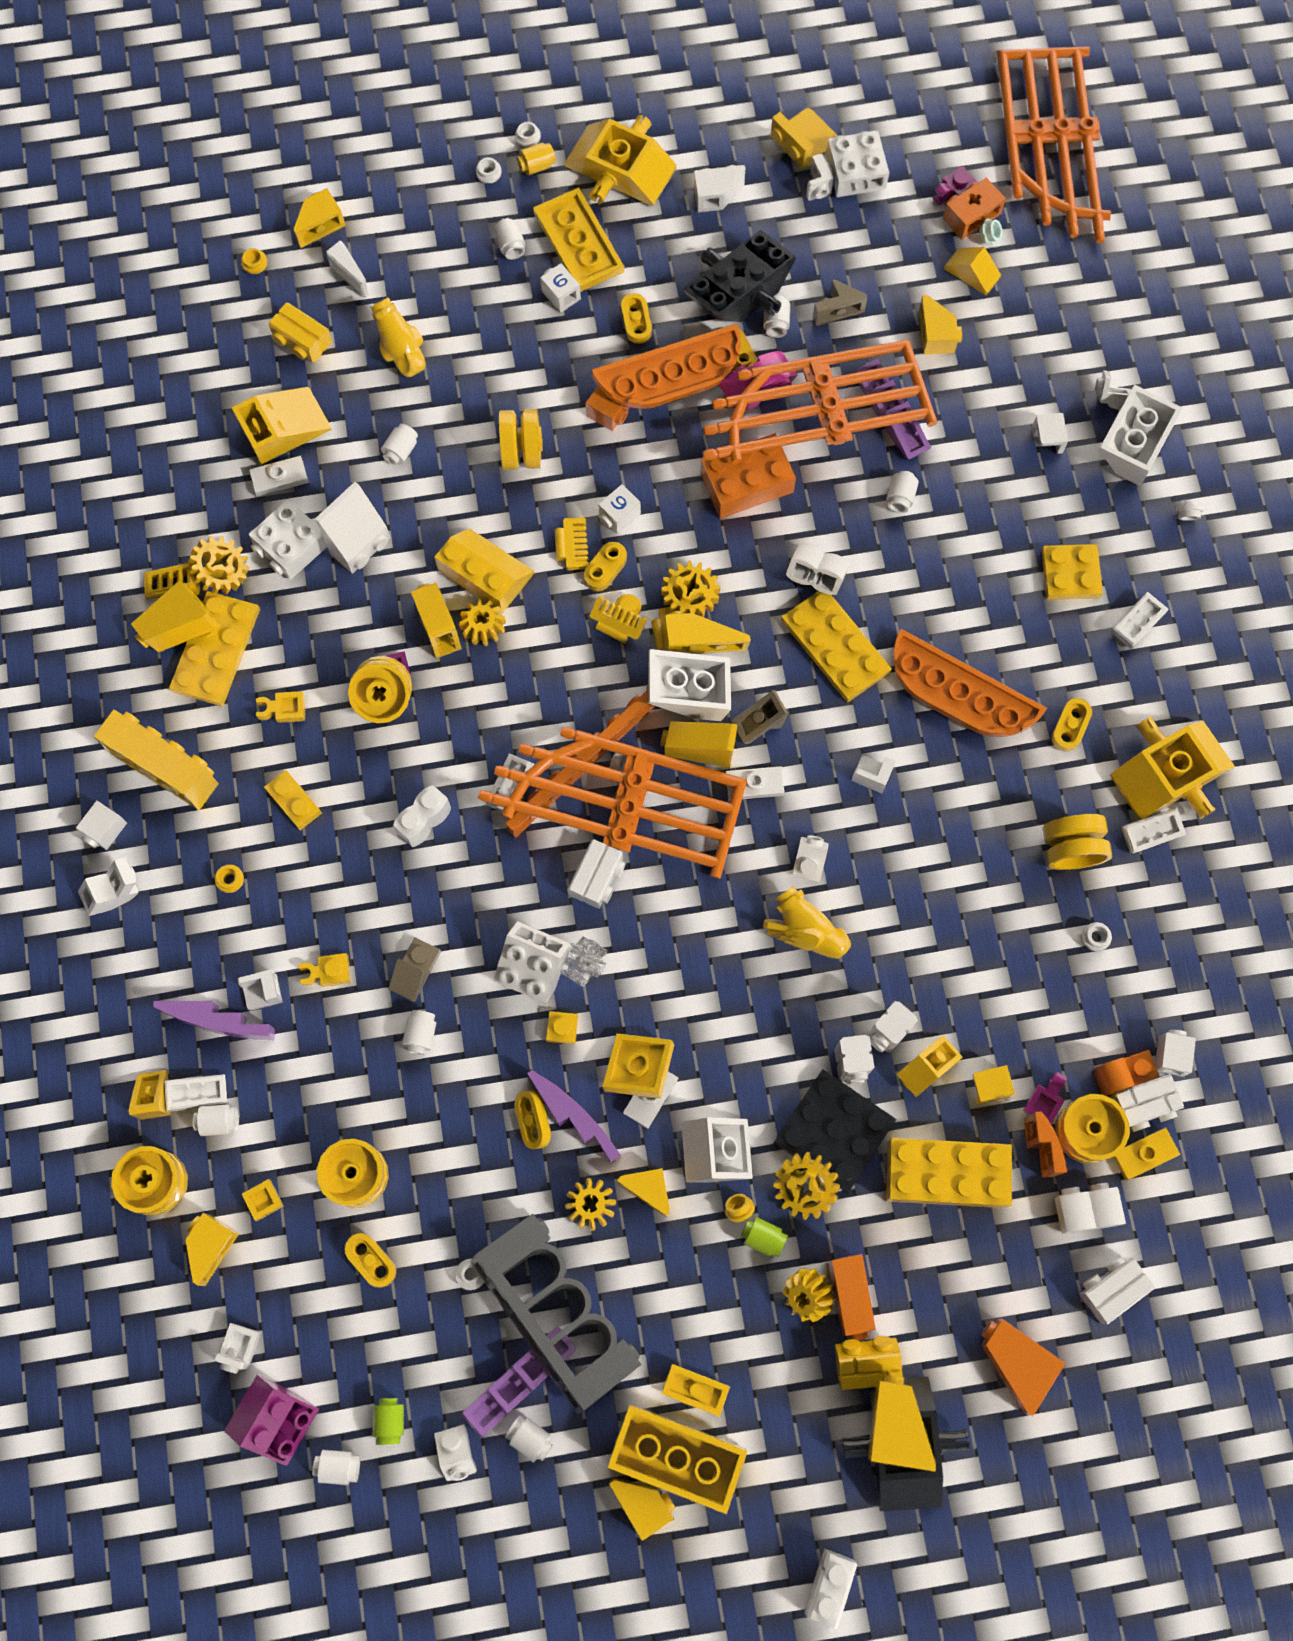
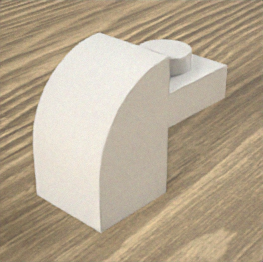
(109, 889)

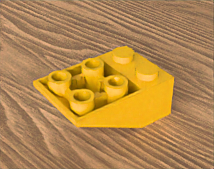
(280, 421)

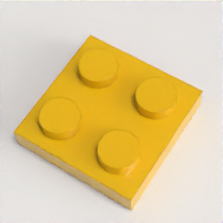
(1071, 572)
(638, 1065)

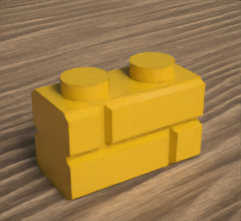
(300, 333)
(867, 1361)

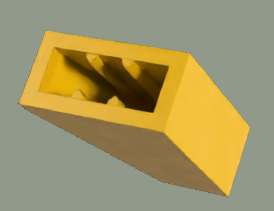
(174, 619)
(436, 619)
(700, 742)
(897, 1427)

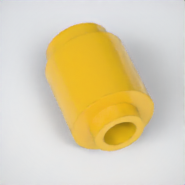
(536, 158)

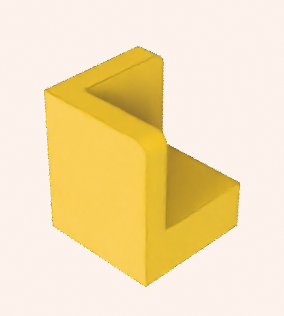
(993, 1085)

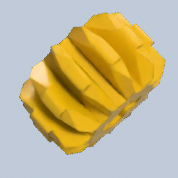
(477, 630)
(580, 1203)
(809, 1294)

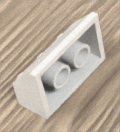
(1138, 434)

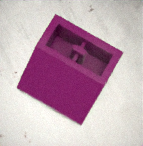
(271, 1420)

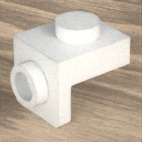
(823, 178)
(1112, 396)
(810, 858)
(237, 1348)
(455, 1453)

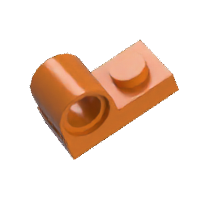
(1125, 1073)

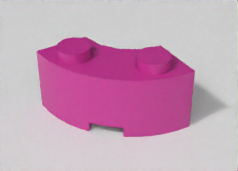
(732, 386)

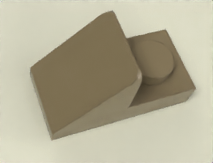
(844, 303)
(760, 717)
(414, 969)

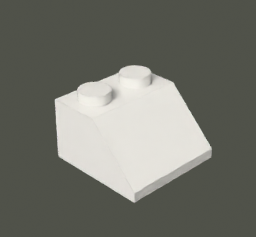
(716, 1149)

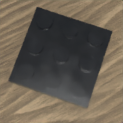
(837, 1126)

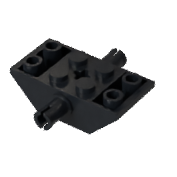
(742, 279)
(906, 1486)

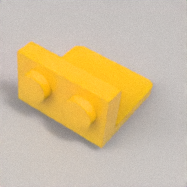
(801, 136)

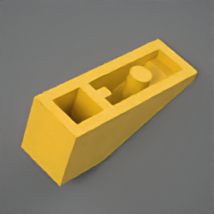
(700, 635)

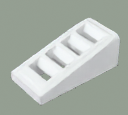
(345, 266)

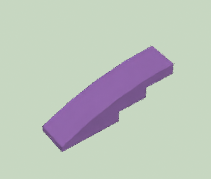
(906, 436)
(207, 1017)
(566, 1109)
(512, 1388)

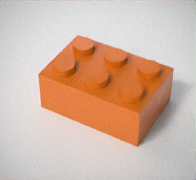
(754, 481)

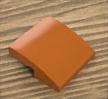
(1042, 1135)

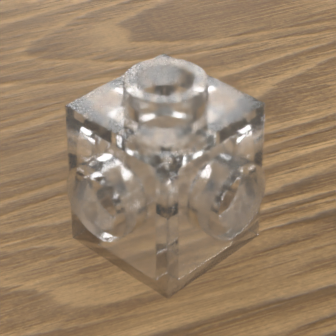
(584, 961)

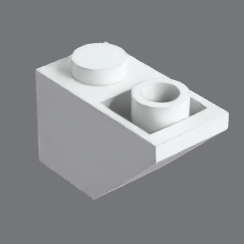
(717, 186)

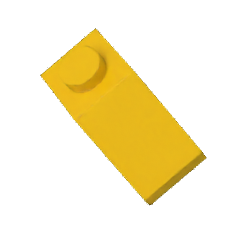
(318, 218)
(938, 328)
(929, 1066)
(207, 1246)
(643, 1506)

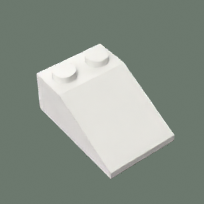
(352, 529)
(690, 684)

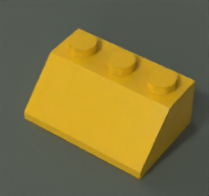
(482, 568)

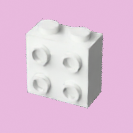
(857, 163)
(287, 540)
(531, 962)

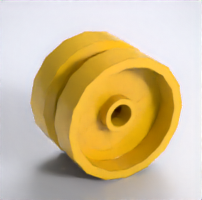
(521, 439)
(376, 705)
(1077, 842)
(1109, 1124)
(337, 1164)
(152, 1197)

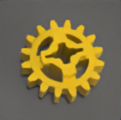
(216, 554)
(682, 581)
(818, 1191)

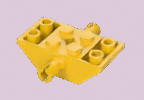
(622, 160)
(1154, 782)

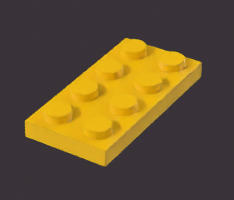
(578, 239)
(836, 645)
(214, 657)

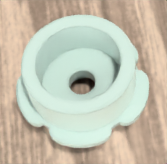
(990, 231)

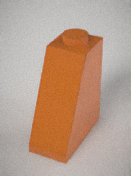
(852, 1296)
(1021, 1363)

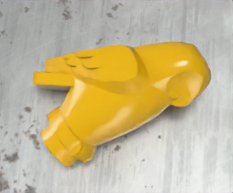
(398, 339)
(806, 926)

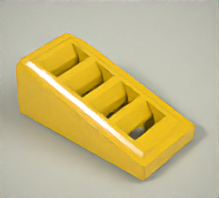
(170, 572)

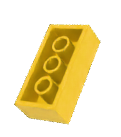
(156, 758)
(949, 1173)
(678, 1458)

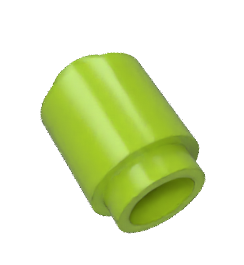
(764, 1237)
(388, 1421)

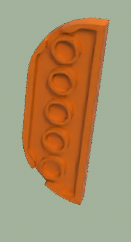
(671, 370)
(961, 690)

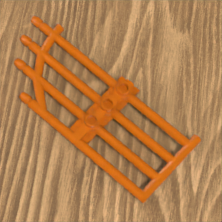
(1052, 130)
(825, 399)
(629, 799)

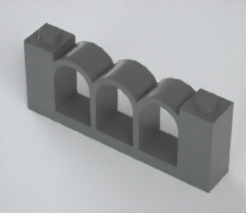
(505, 1253)

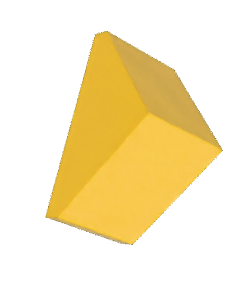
(974, 268)
(149, 1096)
(648, 1187)

